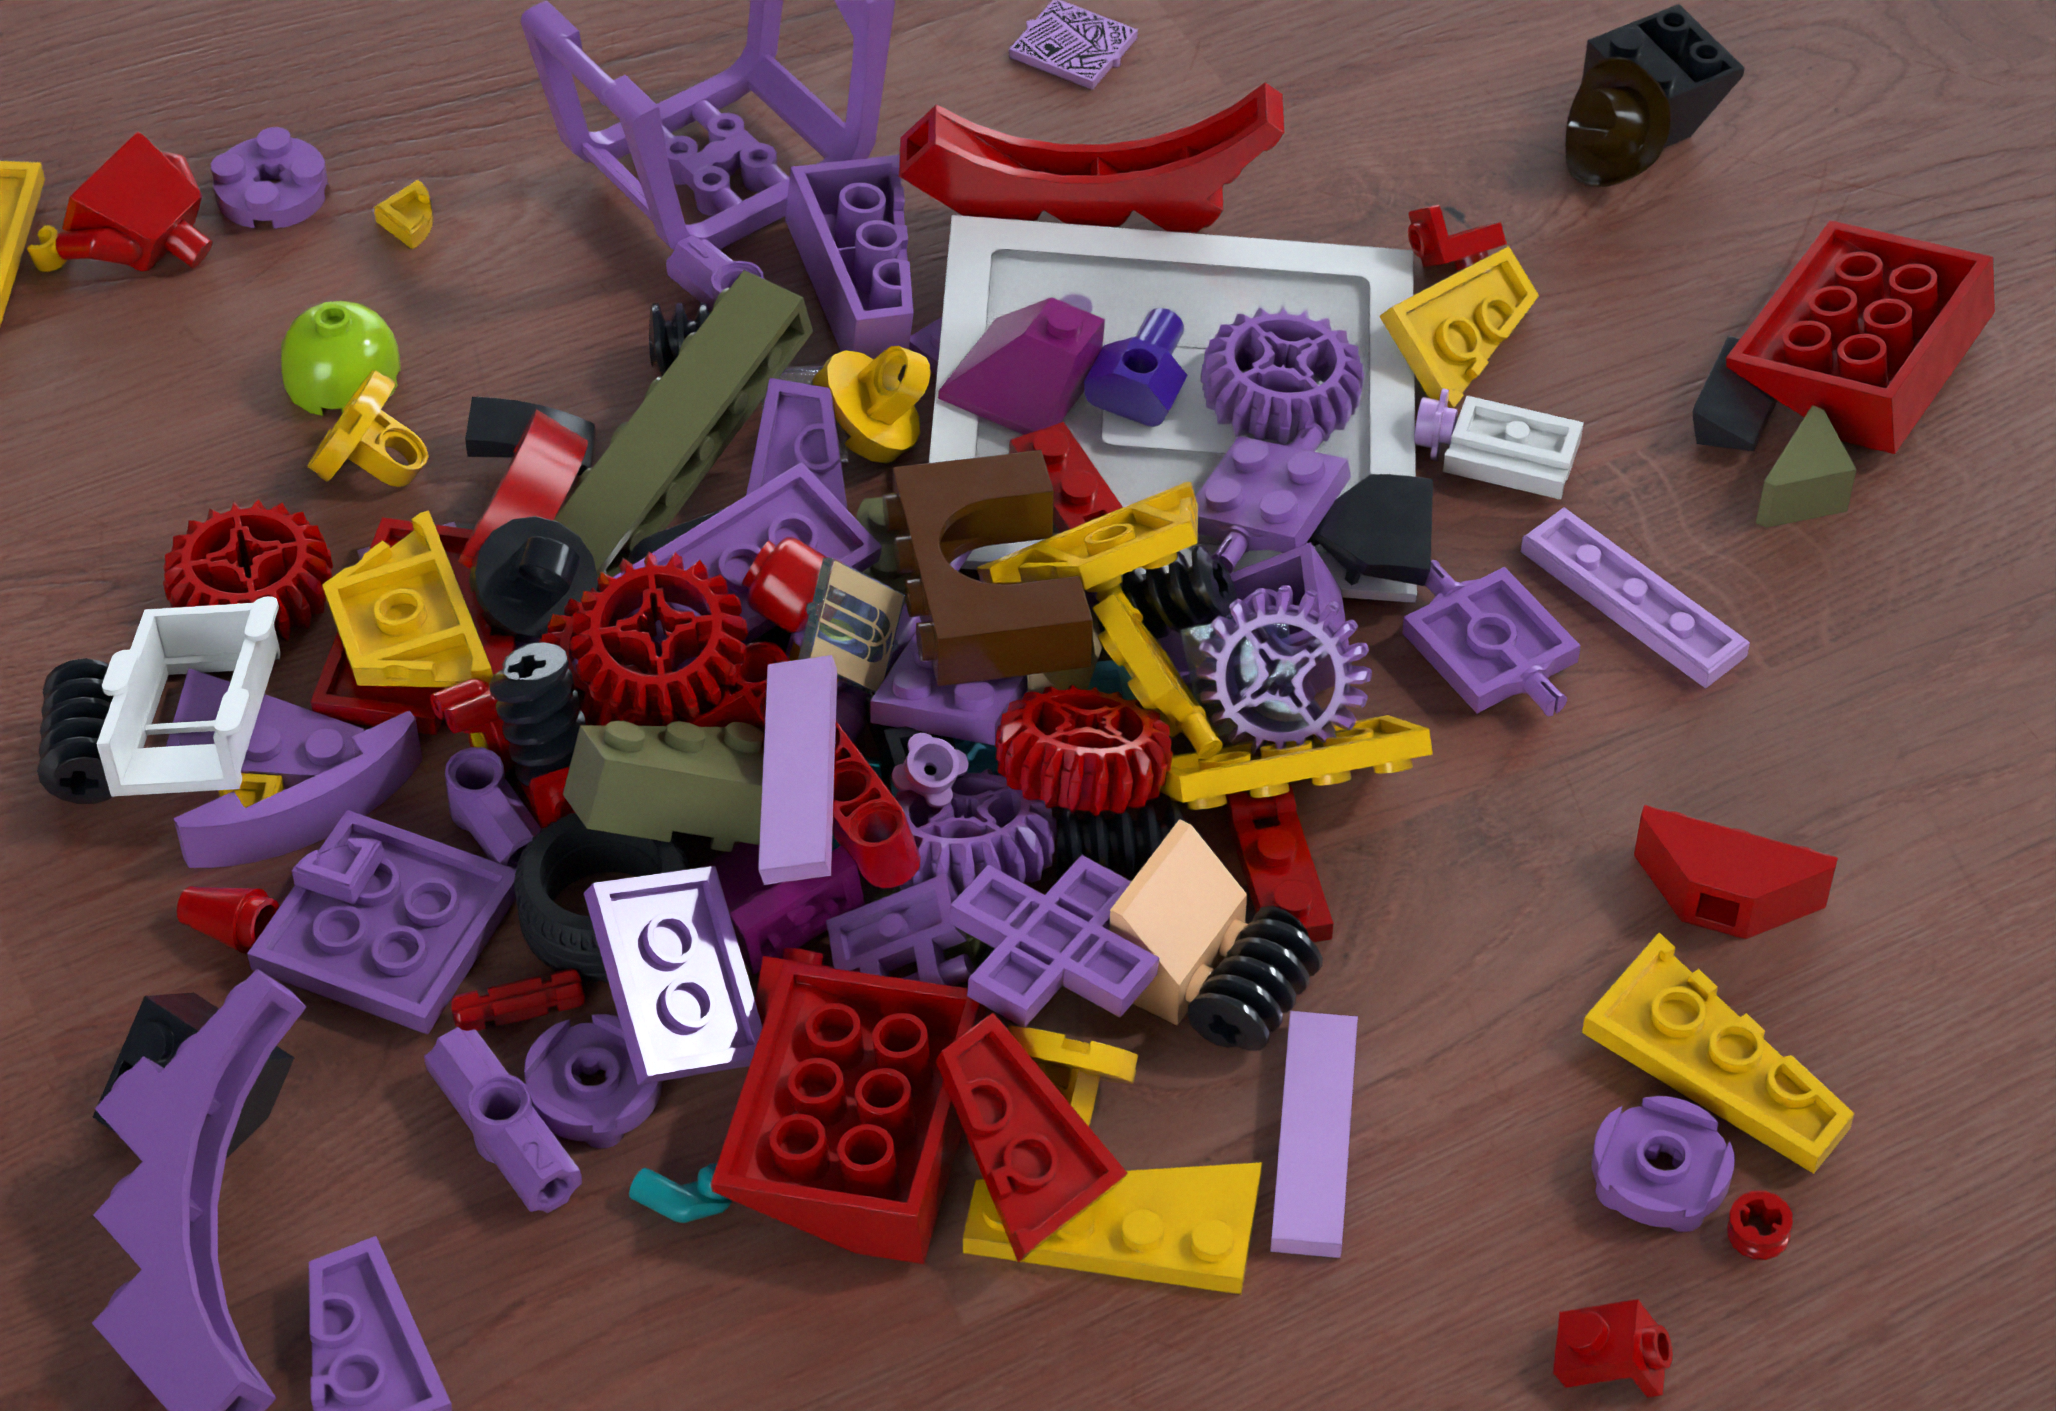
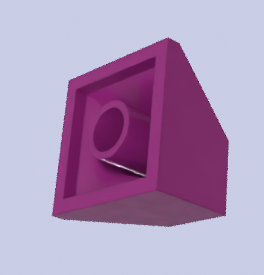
(1028, 366)

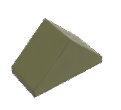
(1809, 477)

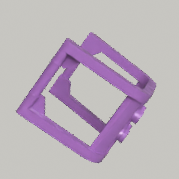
(669, 159)

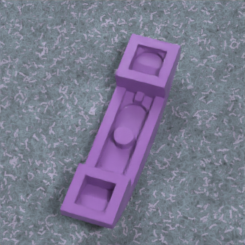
(232, 835)

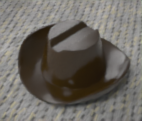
(1616, 123)

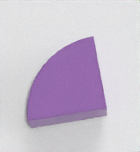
(340, 870)

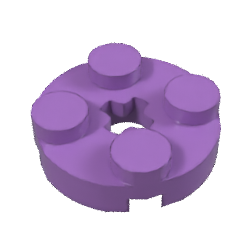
(242, 176)
(587, 1112)
(1657, 1196)

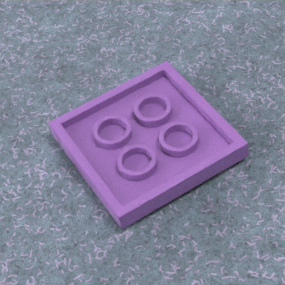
(403, 938)

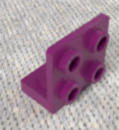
(785, 912)

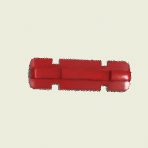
(518, 1000)

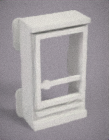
(167, 644)

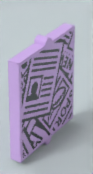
(1073, 43)

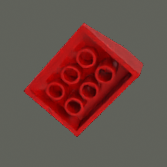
(1867, 330)
(848, 1110)

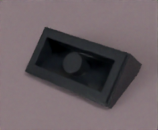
(1730, 408)

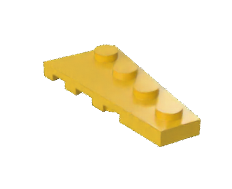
(1699, 1046)
(1152, 1227)

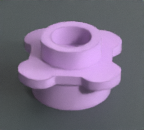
(1435, 423)
(941, 755)

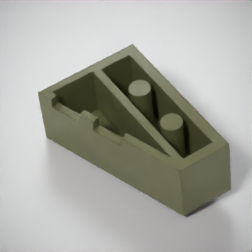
(669, 781)

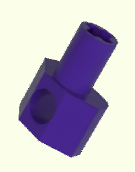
(1139, 373)

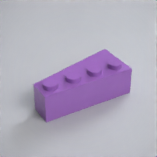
(855, 249)

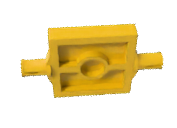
(1153, 674)

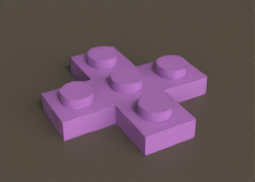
(1051, 942)

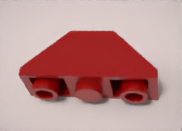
(1728, 875)

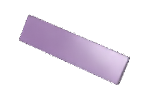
(1635, 597)
(798, 770)
(1314, 1135)

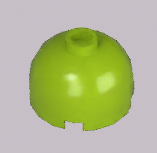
(333, 352)

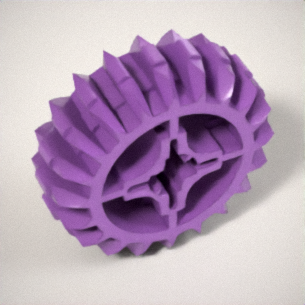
(1284, 363)
(1268, 648)
(980, 828)

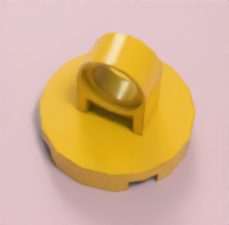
(873, 402)
(363, 435)
(1076, 1065)

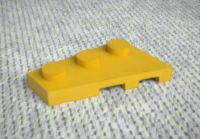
(1460, 322)

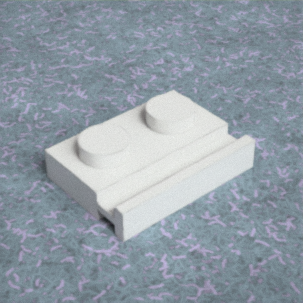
(1513, 447)

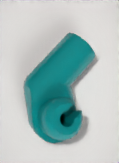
(677, 1201)

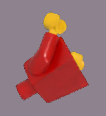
(129, 213)

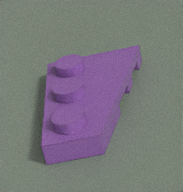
(796, 429)
(284, 738)

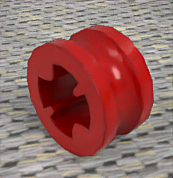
(1773, 1212)

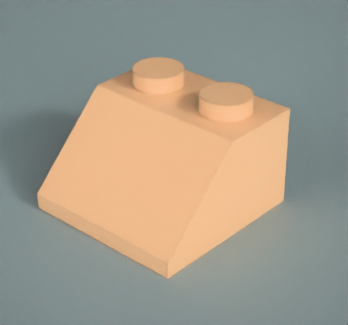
(1184, 913)

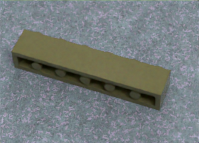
(686, 419)

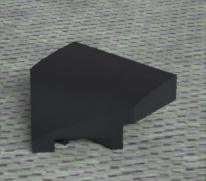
(1381, 529)

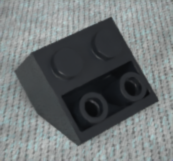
(1680, 57)
(160, 1030)

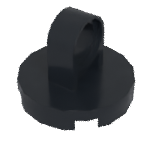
(529, 574)

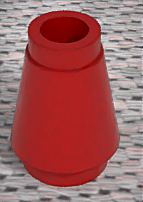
(227, 914)

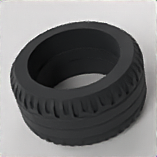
(560, 857)

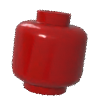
(784, 582)

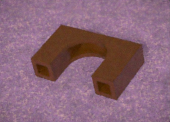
(971, 625)

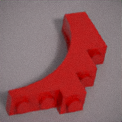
(1165, 178)

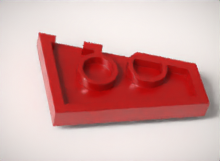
(1024, 1135)

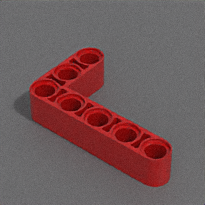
(864, 810)

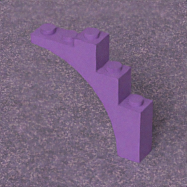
(164, 1214)

